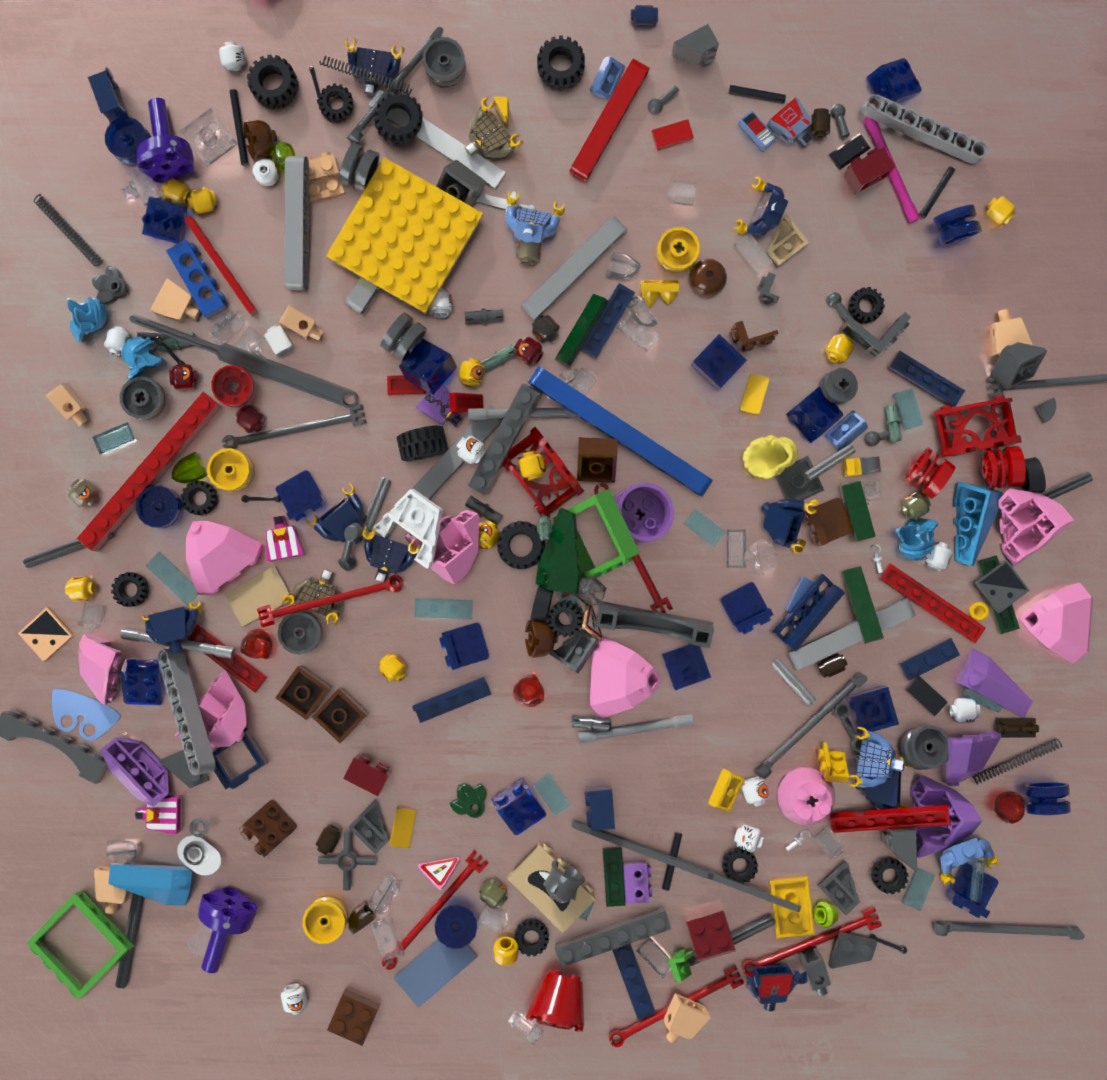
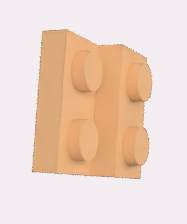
(324, 178)

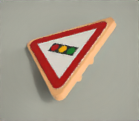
(589, 623)

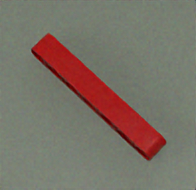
(609, 120)

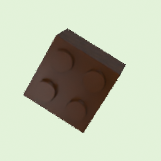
(597, 459)
(303, 692)
(340, 715)
(353, 1017)

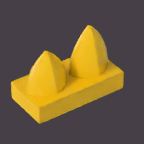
(650, 290)

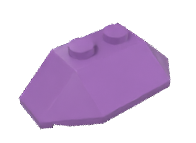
(137, 769)

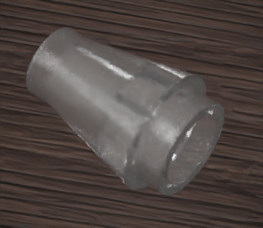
(196, 829)

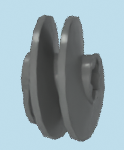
(839, 386)

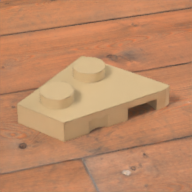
(786, 242)

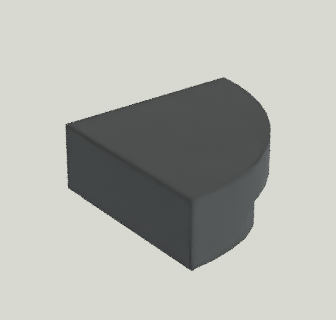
(1047, 410)

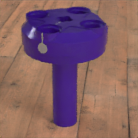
(163, 154)
(226, 914)

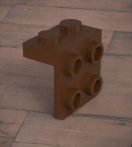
(739, 336)
(828, 522)
(267, 828)

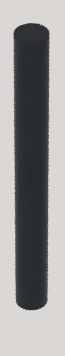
(238, 127)

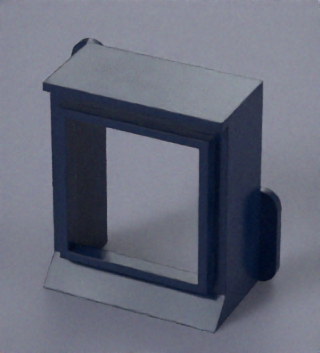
(103, 89)
(256, 753)

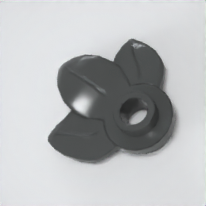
(106, 285)

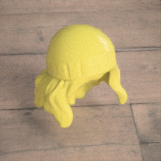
(770, 456)

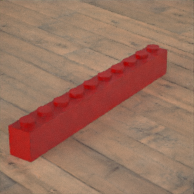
(149, 471)

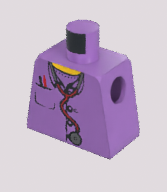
(438, 407)

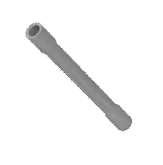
(483, 414)
(217, 650)
(677, 721)

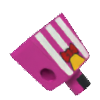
(283, 541)
(162, 817)

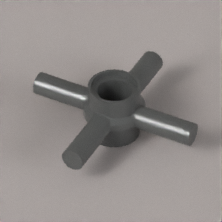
(347, 868)

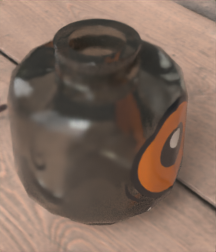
(545, 329)

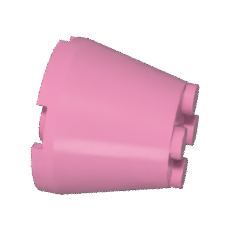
(795, 792)

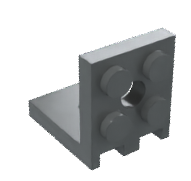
(868, 341)

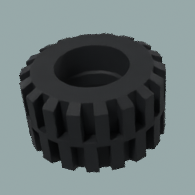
(561, 47)
(272, 66)
(403, 102)
(422, 443)
(505, 552)

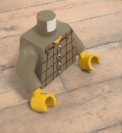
(489, 135)
(315, 589)

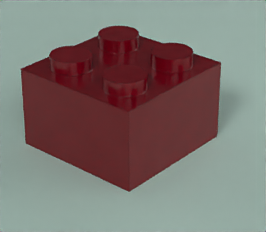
(869, 170)
(368, 774)
(711, 936)

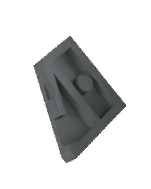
(576, 651)
(178, 766)
(370, 828)
(841, 888)
(851, 950)

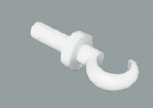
(878, 559)
(797, 841)

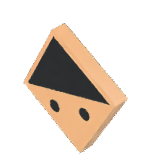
(45, 634)

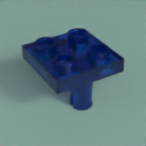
(164, 220)
(686, 666)

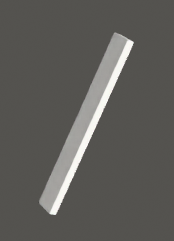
(447, 145)

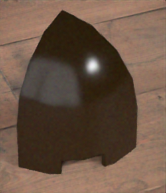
(360, 917)

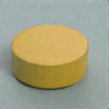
(978, 611)

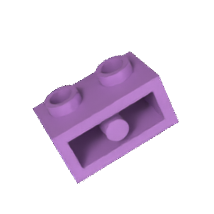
(636, 882)

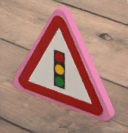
(439, 871)

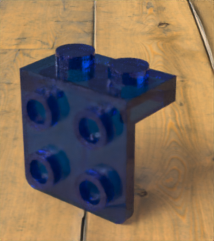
(894, 80)
(815, 415)
(300, 496)
(746, 608)
(464, 646)
(141, 682)
(518, 807)
(961, 892)

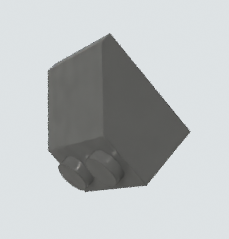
(697, 46)
(461, 182)
(1017, 364)
(902, 844)

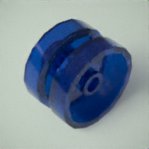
(124, 137)
(957, 224)
(148, 509)
(1047, 798)
(455, 915)

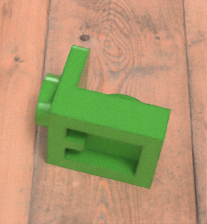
(680, 966)

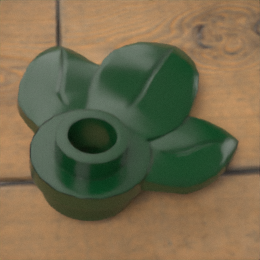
(467, 798)

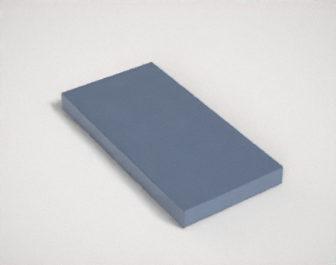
(433, 970)

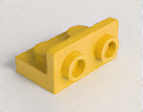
(833, 765)

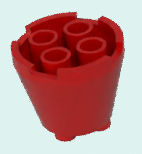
(558, 1002)

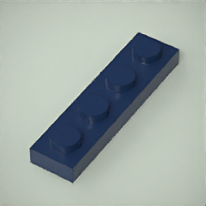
(608, 320)
(926, 379)
(634, 981)

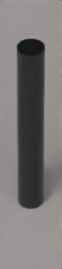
(757, 93)
(937, 191)
(670, 869)

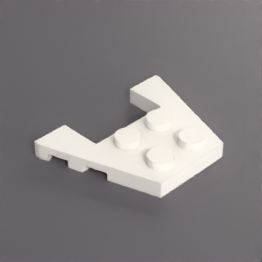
(420, 519)

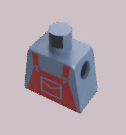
(792, 123)

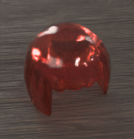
(257, 644)
(528, 691)
(1009, 807)

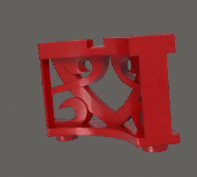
(1004, 435)
(567, 479)

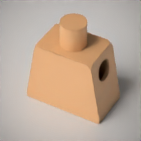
(174, 303)
(291, 320)
(1007, 332)
(62, 397)
(108, 893)
(684, 1018)

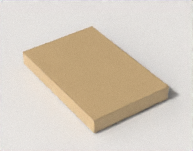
(259, 591)

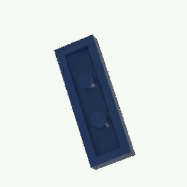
(929, 659)

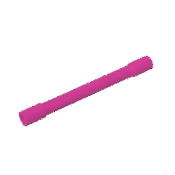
(908, 206)

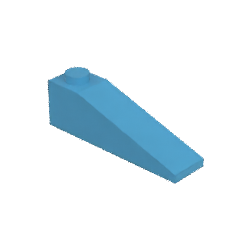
(975, 514)
(156, 882)

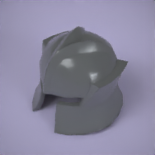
(563, 885)

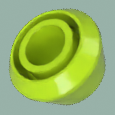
(825, 914)

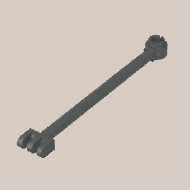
(356, 135)
(1046, 383)
(352, 416)
(764, 768)
(944, 927)

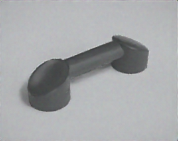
(351, 533)
(842, 712)

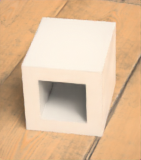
(279, 340)

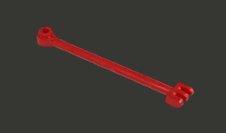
(645, 575)
(267, 616)
(473, 865)
(867, 920)
(729, 979)

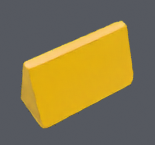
(502, 109)
(754, 394)
(726, 790)
(402, 827)

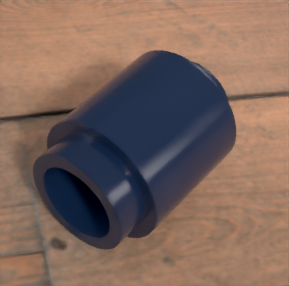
(644, 15)

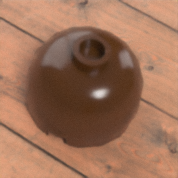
(259, 138)
(707, 278)
(540, 638)

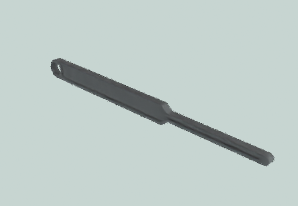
(258, 364)
(705, 873)

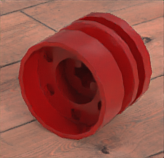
(223, 380)
(1003, 467)
(931, 474)

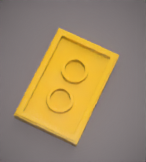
(789, 922)

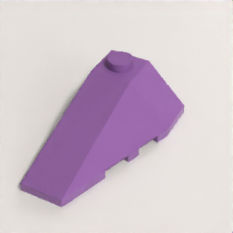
(989, 680)

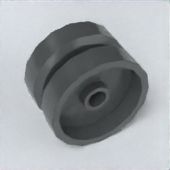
(443, 50)
(358, 167)
(403, 336)
(139, 388)
(290, 638)
(925, 747)

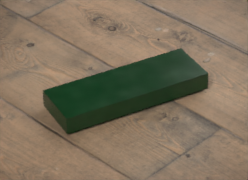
(858, 511)
(614, 876)

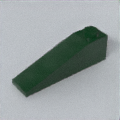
(558, 563)

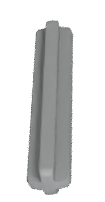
(830, 462)
(376, 503)
(793, 681)

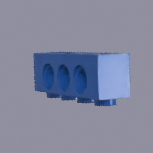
(179, 255)

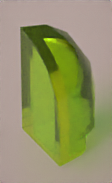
(188, 469)

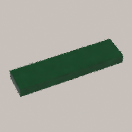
(581, 329)
(862, 604)
(1007, 619)

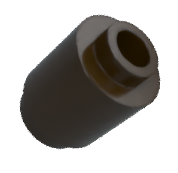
(820, 123)
(832, 665)
(328, 839)

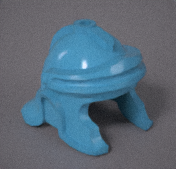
(86, 317)
(139, 357)
(917, 538)

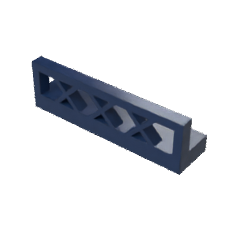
(810, 615)
(452, 699)

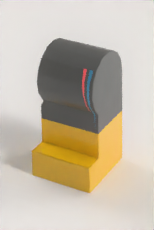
(861, 466)

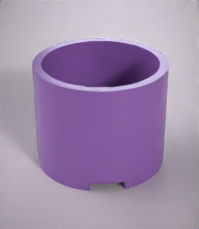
(651, 505)

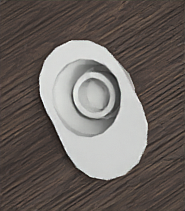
(199, 855)

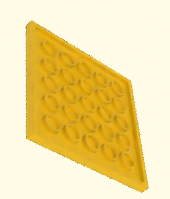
(404, 235)

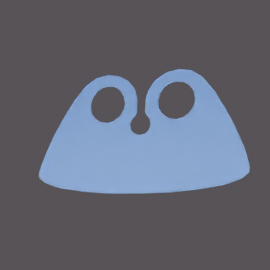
(74, 705)

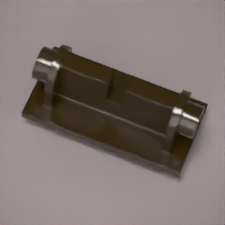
(1017, 727)

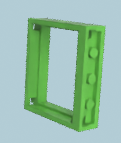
(617, 529)
(102, 923)

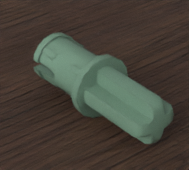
(173, 343)
(498, 358)
(893, 422)
(544, 527)

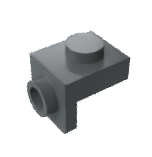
(765, 284)

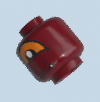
(528, 351)
(183, 377)
(250, 418)

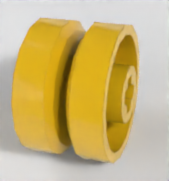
(680, 239)
(227, 459)
(318, 929)

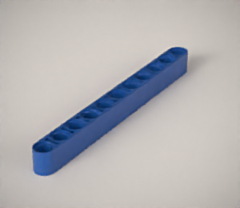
(620, 430)

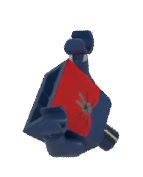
(773, 984)

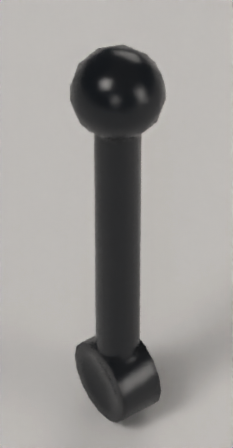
(312, 71)
(158, 340)
(245, 498)
(903, 949)

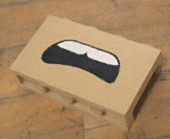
(529, 881)

